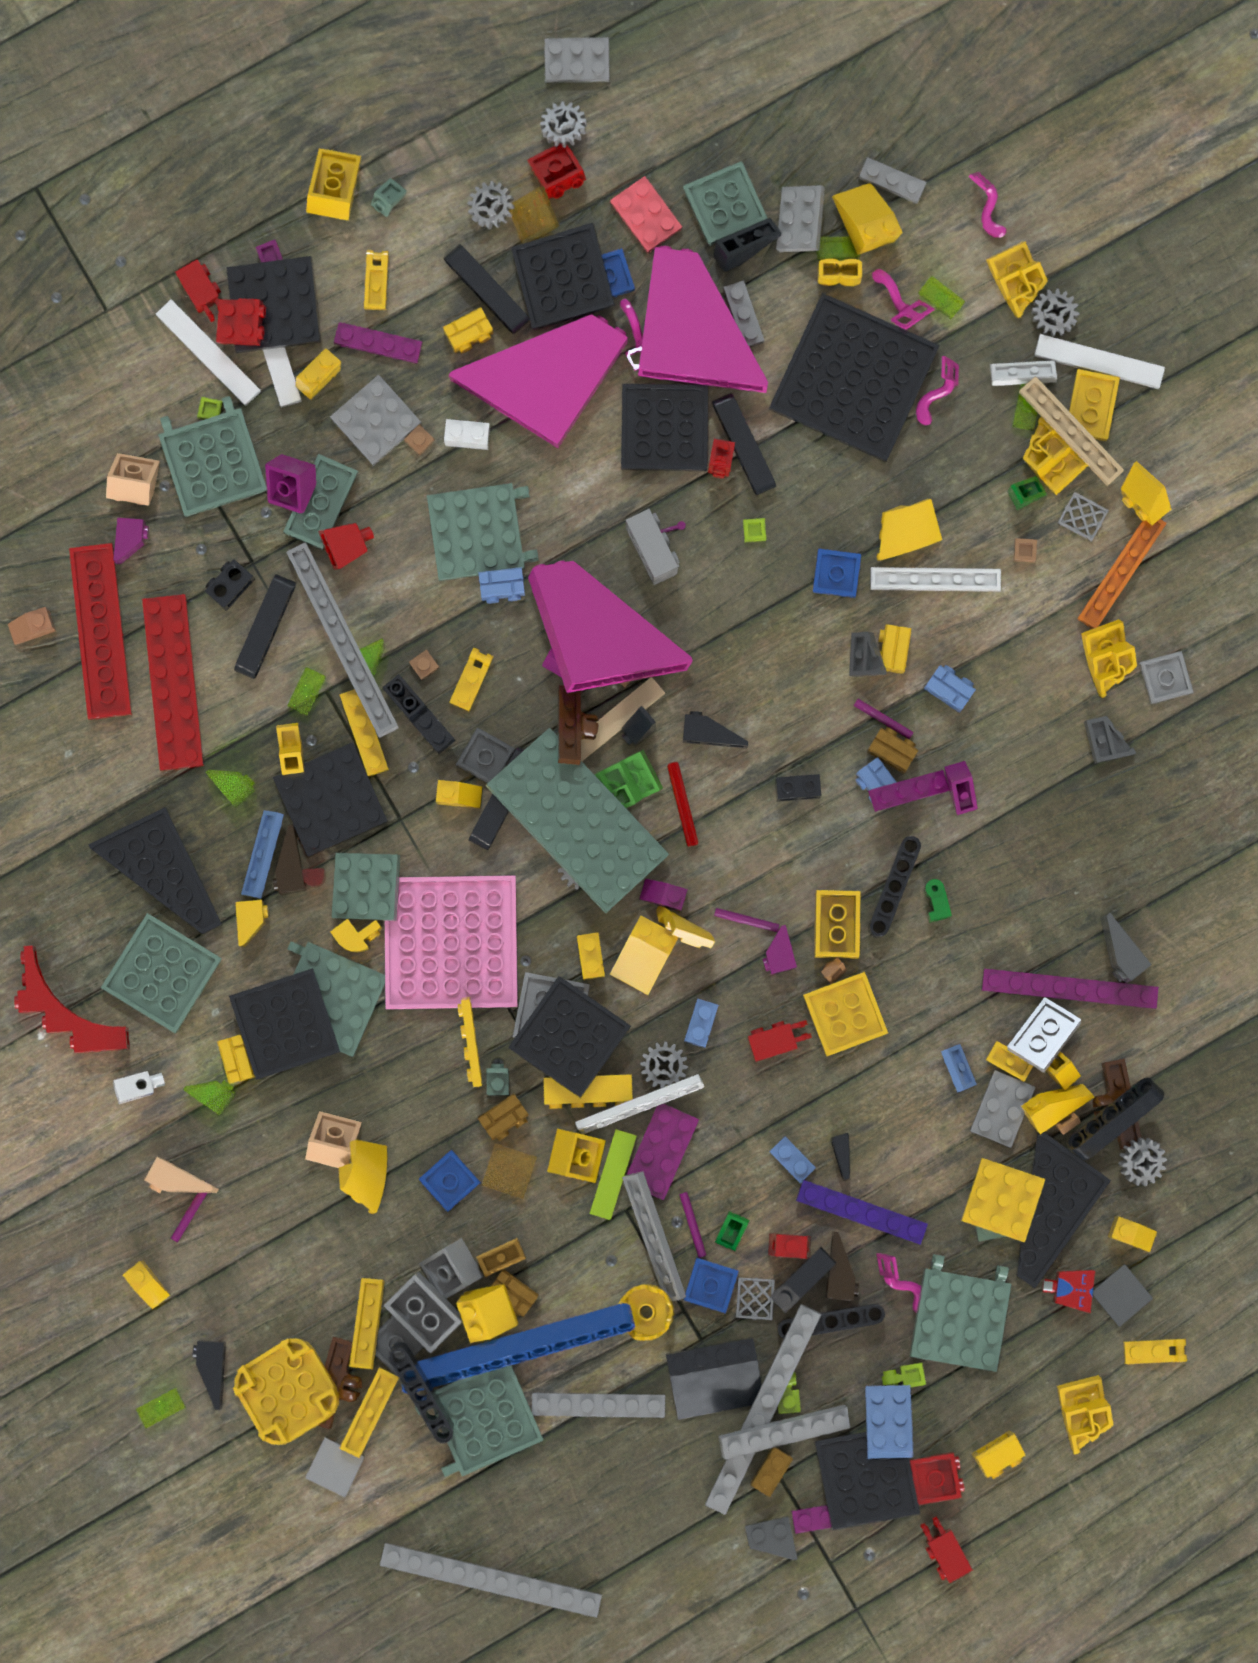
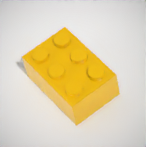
(837, 924)

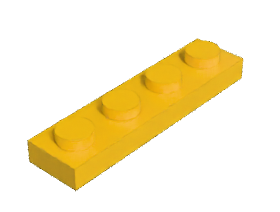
(364, 734)
(471, 1051)
(367, 1323)
(369, 1412)

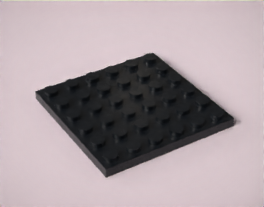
(854, 377)

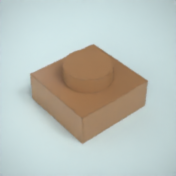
(419, 440)
(1025, 550)
(424, 665)
(833, 970)
(1068, 1123)

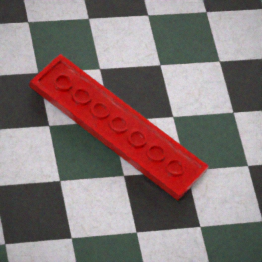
(100, 631)
(173, 682)

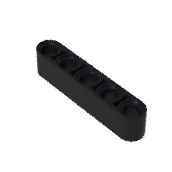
(486, 289)
(745, 444)
(265, 626)
(491, 818)
(899, 877)
(1115, 1118)
(841, 1316)
(425, 1402)

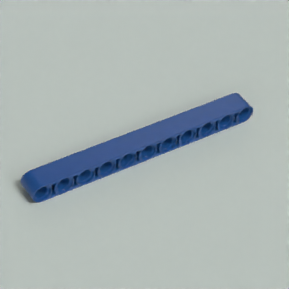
(526, 1345)

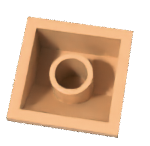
(132, 479)
(331, 1140)

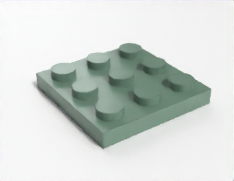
(724, 202)
(366, 886)

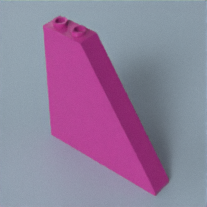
(691, 330)
(547, 377)
(596, 633)

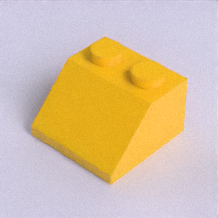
(1145, 494)
(576, 1155)
(486, 1312)
(999, 1454)

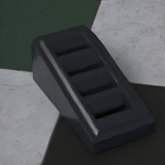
(842, 1153)

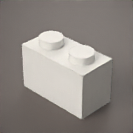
(467, 434)

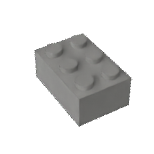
(652, 546)
(424, 1312)

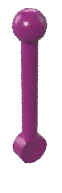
(681, 525)

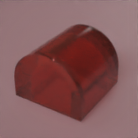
(314, 877)

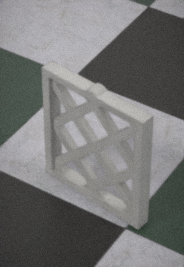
(1089, 503)
(739, 1297)

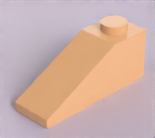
(171, 1178)

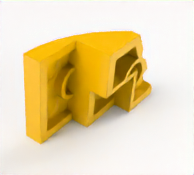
(1017, 276)
(1052, 458)
(908, 529)
(1108, 655)
(686, 930)
(365, 1174)
(1084, 1411)

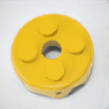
(661, 1306)

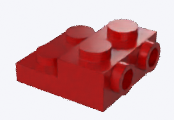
(557, 170)
(240, 321)
(937, 1478)

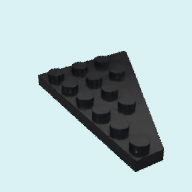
(158, 862)
(1064, 1202)

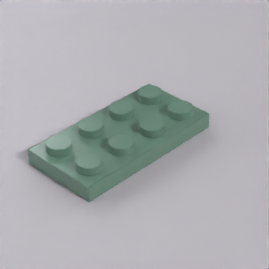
(325, 504)

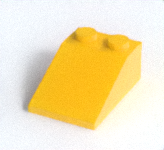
(333, 184)
(867, 218)
(644, 955)

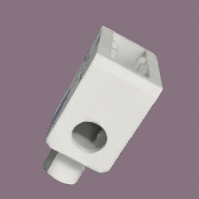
(126, 1087)

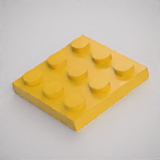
(845, 1014)
(1003, 1200)

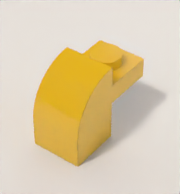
(290, 748)
(352, 940)

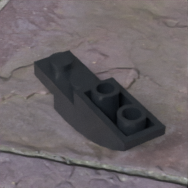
(418, 714)

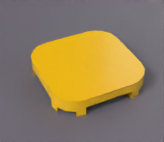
(286, 1391)

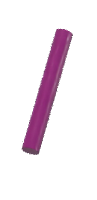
(883, 718)
(746, 920)
(188, 1216)
(692, 1224)

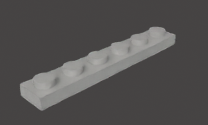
(653, 1235)
(598, 1405)
(784, 1432)

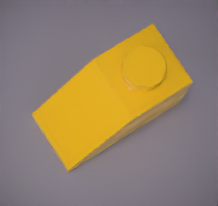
(458, 794)
(250, 919)
(1063, 1071)
(1132, 1233)
(146, 1284)

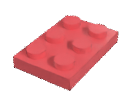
(646, 214)

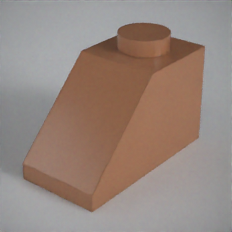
(31, 625)

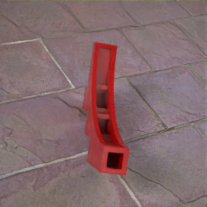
(58, 1019)

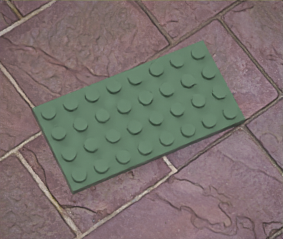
(577, 821)

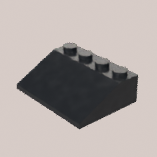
(714, 1377)

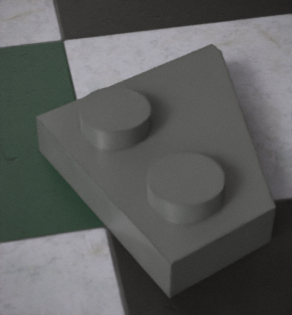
(865, 656)
(1106, 741)
(772, 1537)

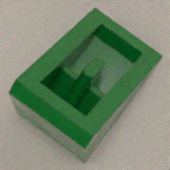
(1026, 492)
(731, 1231)

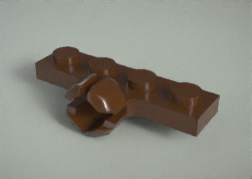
(573, 726)
(1117, 1083)
(337, 1367)

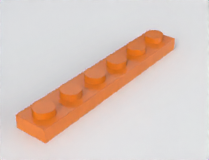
(1120, 573)

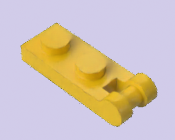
(376, 281)
(471, 680)
(1154, 1351)

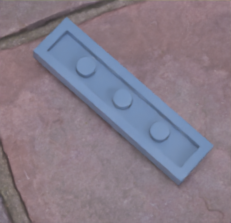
(262, 854)

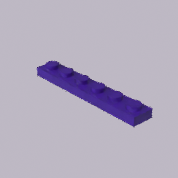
(861, 1212)

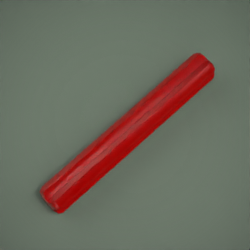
(682, 804)

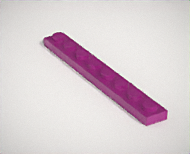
(1070, 988)

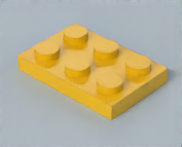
(1094, 402)

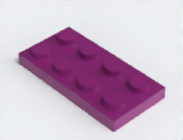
(663, 1148)

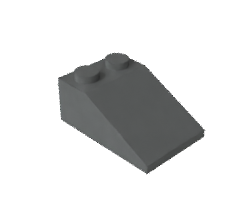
(1123, 953)

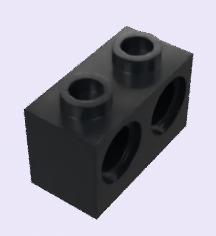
(234, 588)
(798, 788)

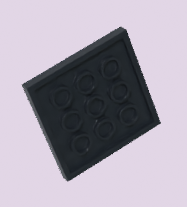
(563, 276)
(289, 298)
(664, 427)
(330, 800)
(284, 1024)
(569, 1037)
(862, 1488)

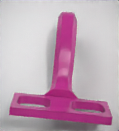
(990, 227)
(903, 309)
(636, 330)
(922, 410)
(891, 1279)

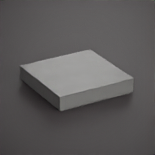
(1166, 677)
(334, 1467)

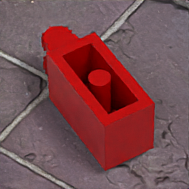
(199, 287)
(721, 458)
(775, 1040)
(946, 1552)

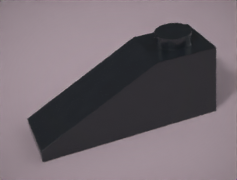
(744, 244)
(638, 727)
(706, 731)
(802, 1279)
(211, 1366)

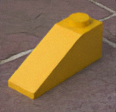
(1053, 1106)

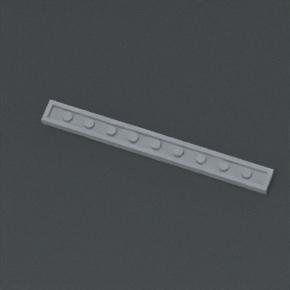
(342, 640)
(765, 1403)
(491, 1580)

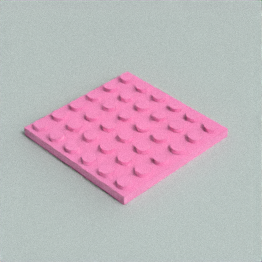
(452, 943)

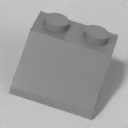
(451, 1268)

